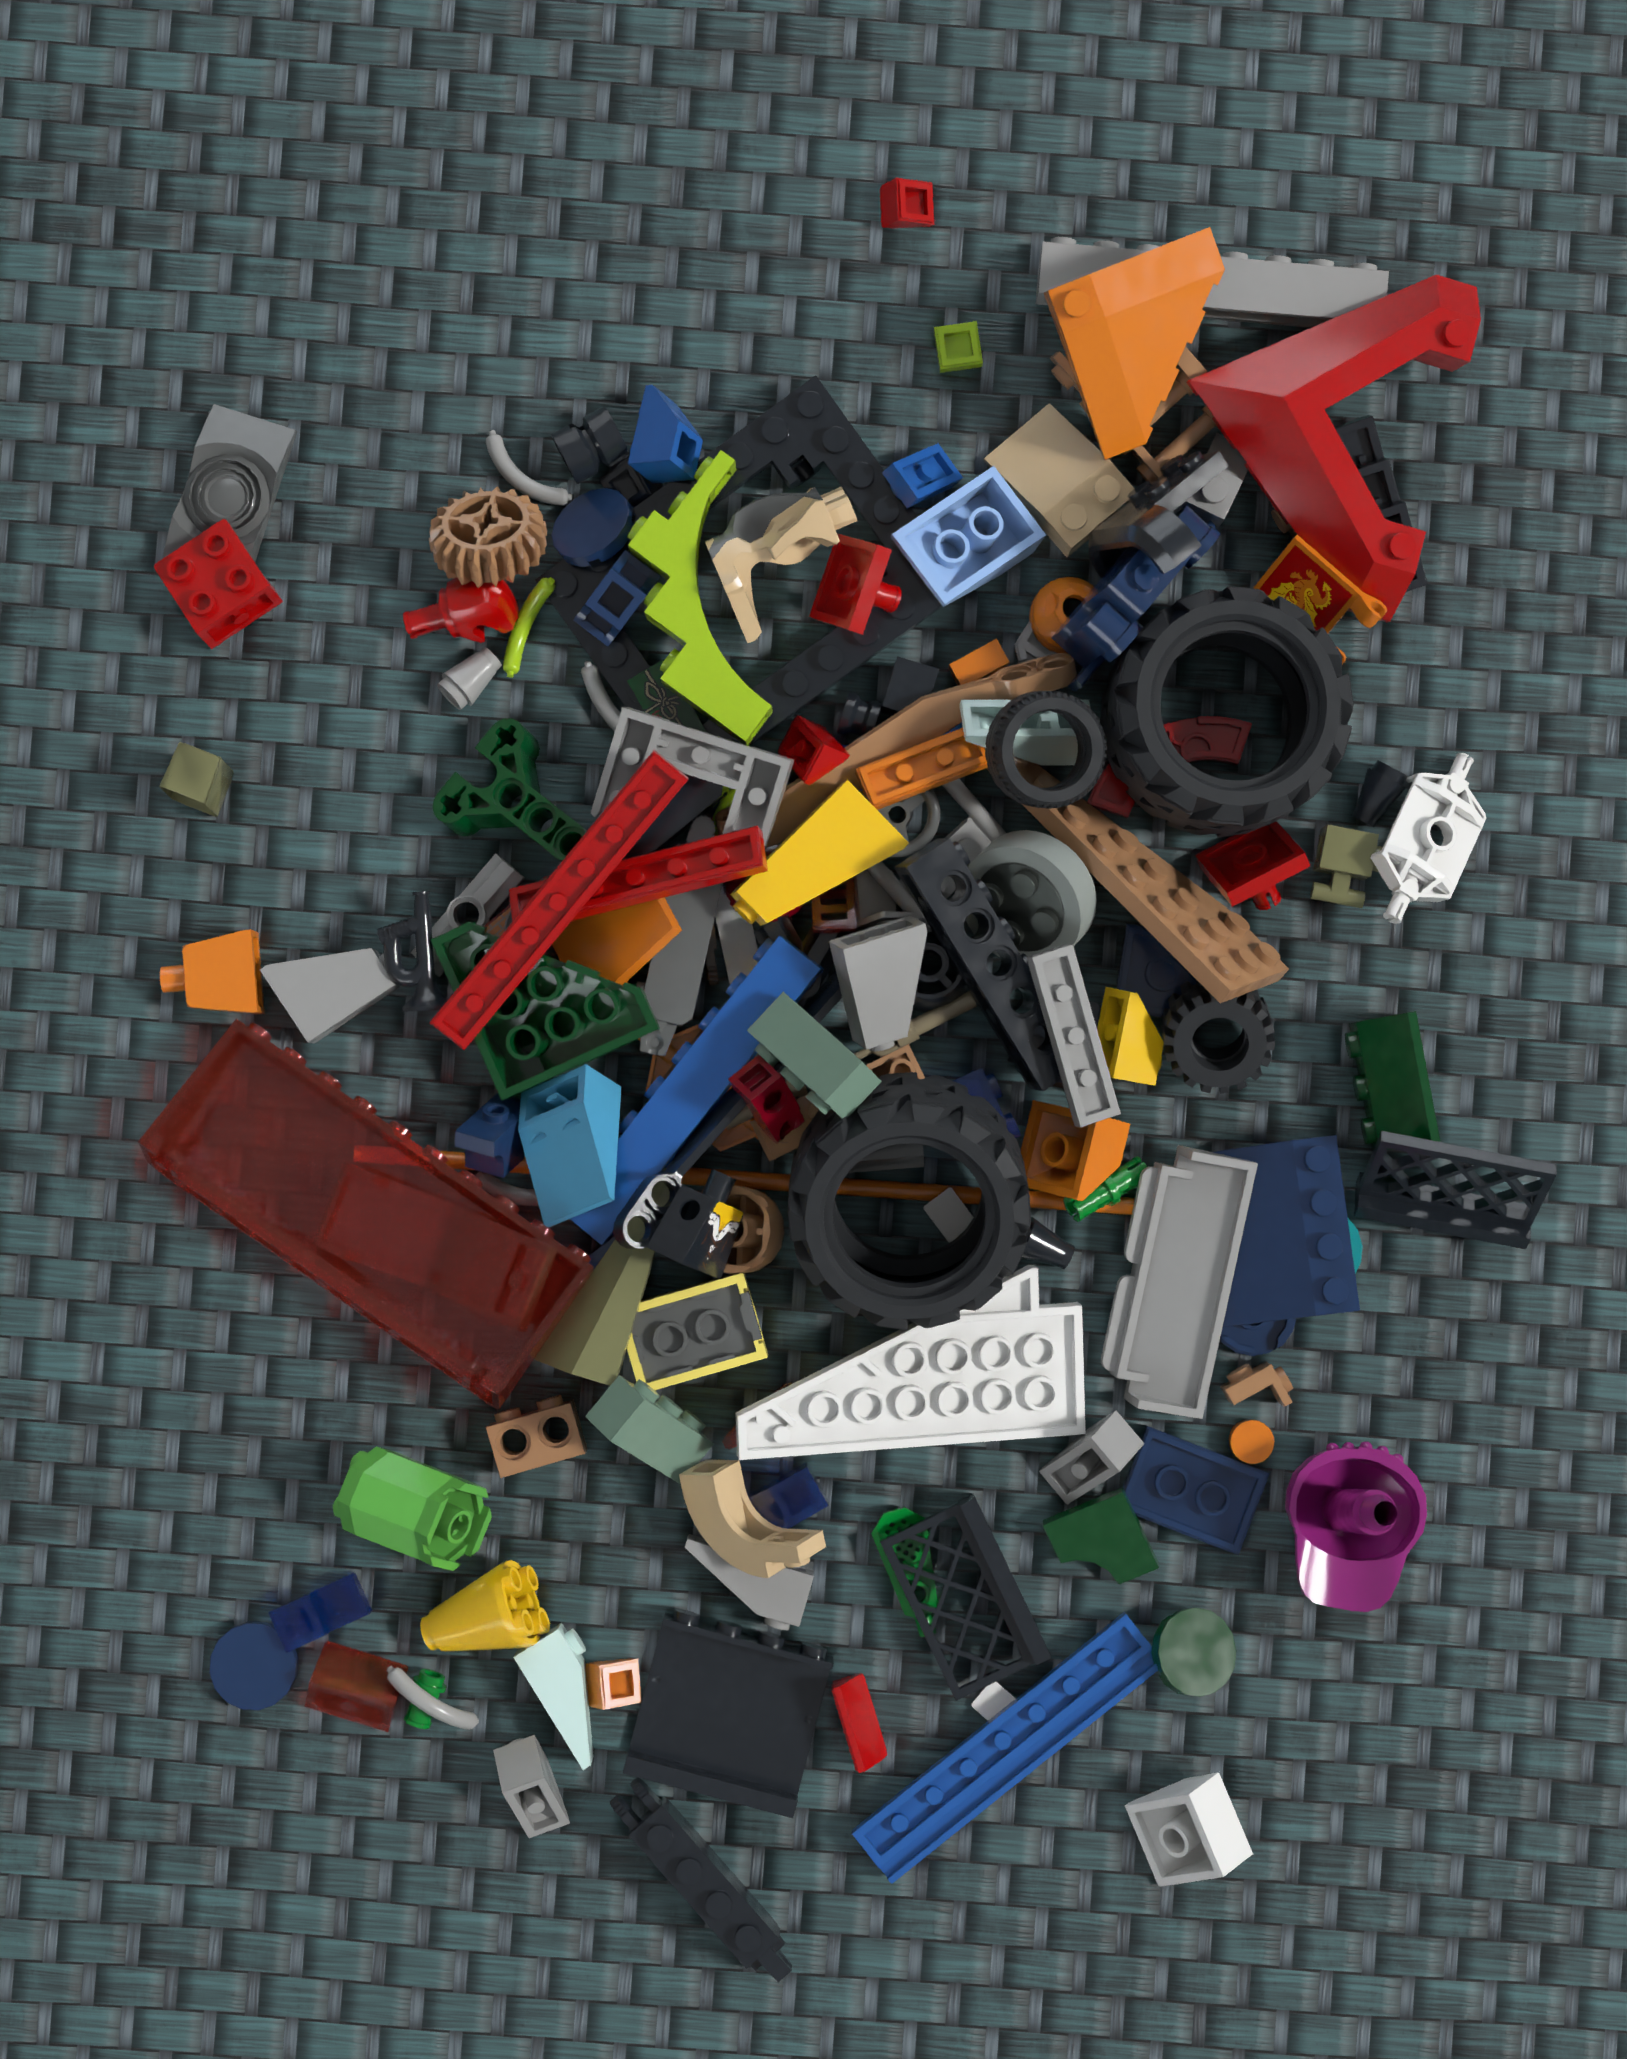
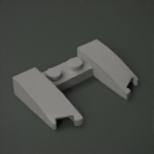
(753, 772)

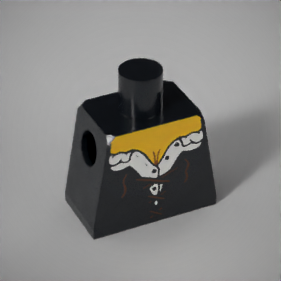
(700, 1226)

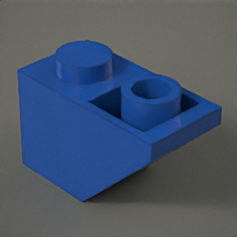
(664, 440)

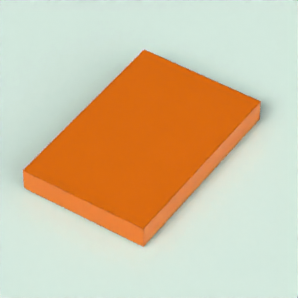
(619, 940)

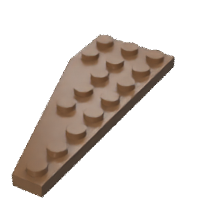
(1176, 911)

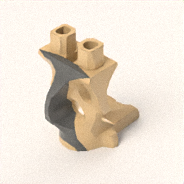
(777, 531)

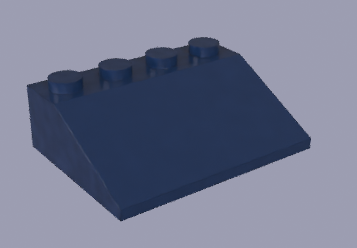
(1294, 1237)

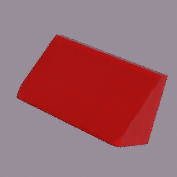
(812, 749)
(859, 1721)

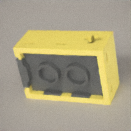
(695, 1332)

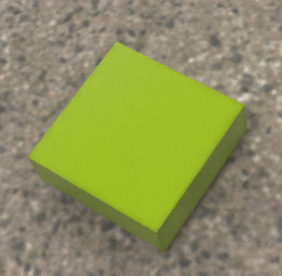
(958, 347)

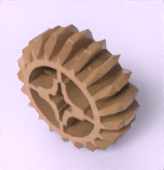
(488, 536)

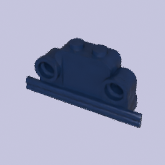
(1109, 613)

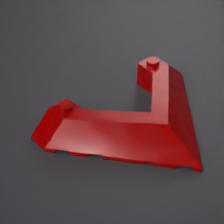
(1277, 420)

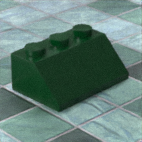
(1392, 1078)

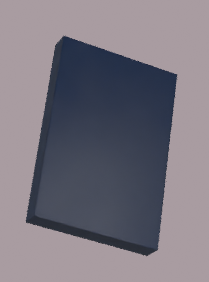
(1193, 1489)

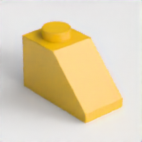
(1129, 1038)

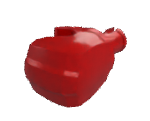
(466, 611)

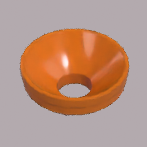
(1047, 608)

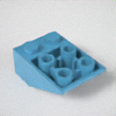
(571, 1142)

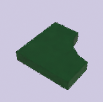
(1104, 1534)

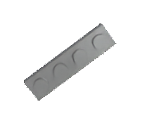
(1073, 1035)

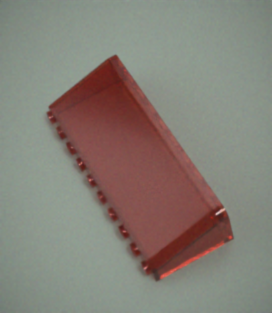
(264, 1151)

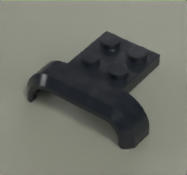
(1149, 516)

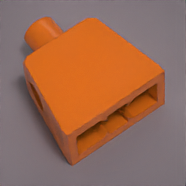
(219, 974)

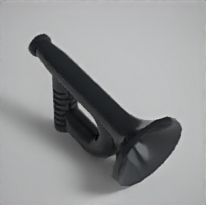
(427, 994)

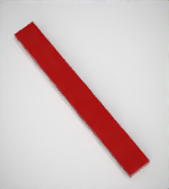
(559, 899)

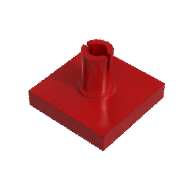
(854, 585)
(1253, 864)

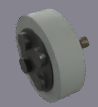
(1037, 889)

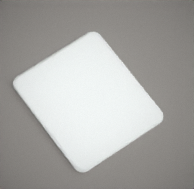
(992, 1700)

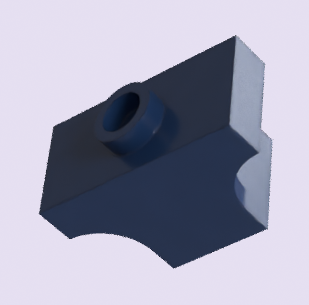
(616, 598)
(492, 1137)

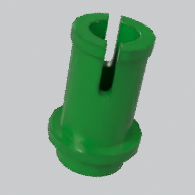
(433, 1684)

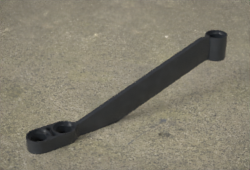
(641, 1202)

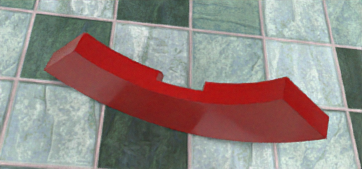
(1195, 740)

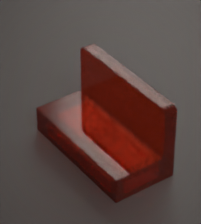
(353, 1686)

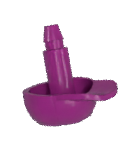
(1353, 1524)

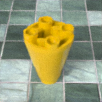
(489, 1613)

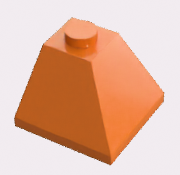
(1068, 1157)

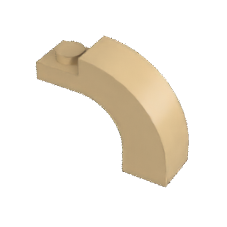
(735, 1529)

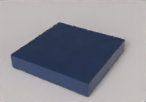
(1149, 970)

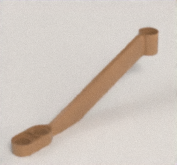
(911, 726)

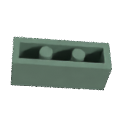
(812, 1058)
(650, 1427)

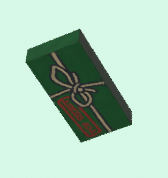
(661, 701)

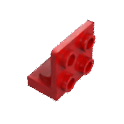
(217, 584)

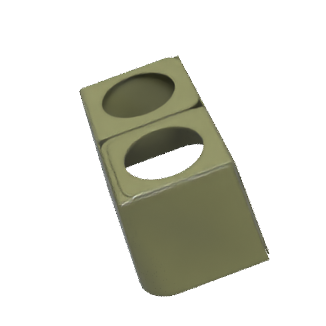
(196, 779)

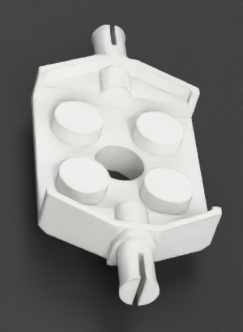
(1410, 859)

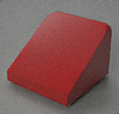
(906, 204)

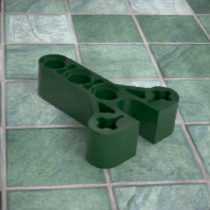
(515, 777)

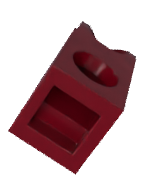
(767, 1098)

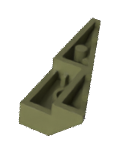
(600, 1320)

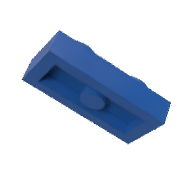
(922, 475)

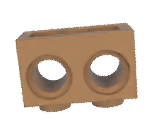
(540, 1447)

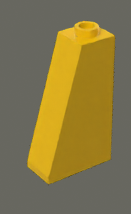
(822, 852)

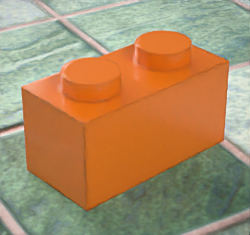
(979, 663)

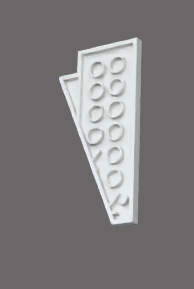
(979, 1379)

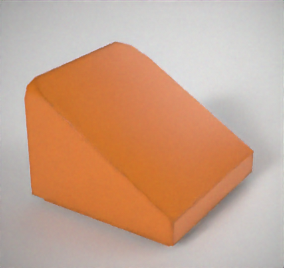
(613, 1683)

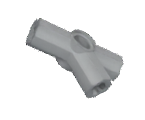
(486, 892)

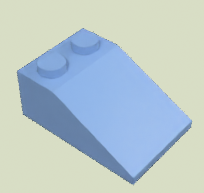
(969, 537)

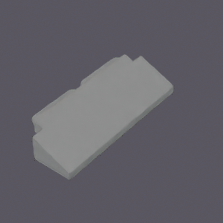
(1176, 1298)

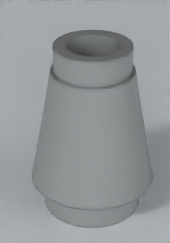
(468, 679)

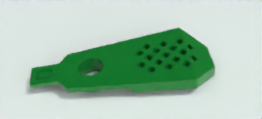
(878, 1533)

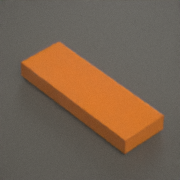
(920, 769)

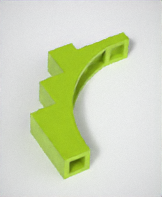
(672, 550)

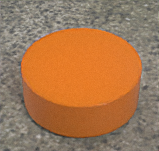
(1251, 1441)

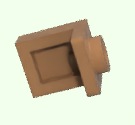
(1248, 1381)

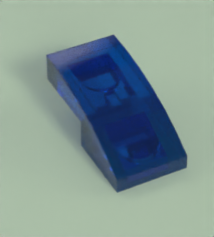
(320, 1612)

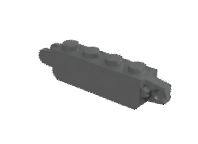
(678, 967)

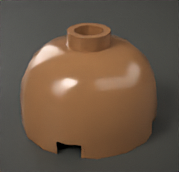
(759, 1232)

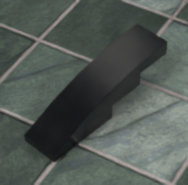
(1367, 454)

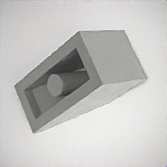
(1217, 496)
(1092, 1457)
(530, 1786)

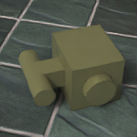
(1344, 855)

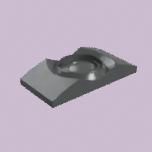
(232, 478)

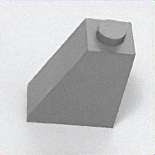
(880, 979)
(329, 988)

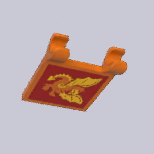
(1318, 588)

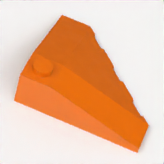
(1129, 331)

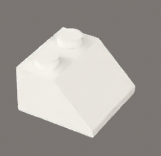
(1189, 1830)

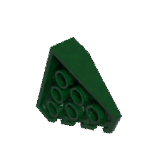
(552, 1019)

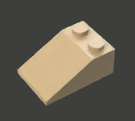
(1060, 478)

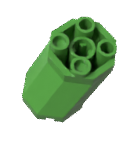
(412, 1508)

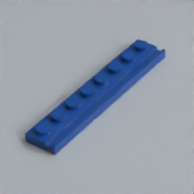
(1007, 1748)

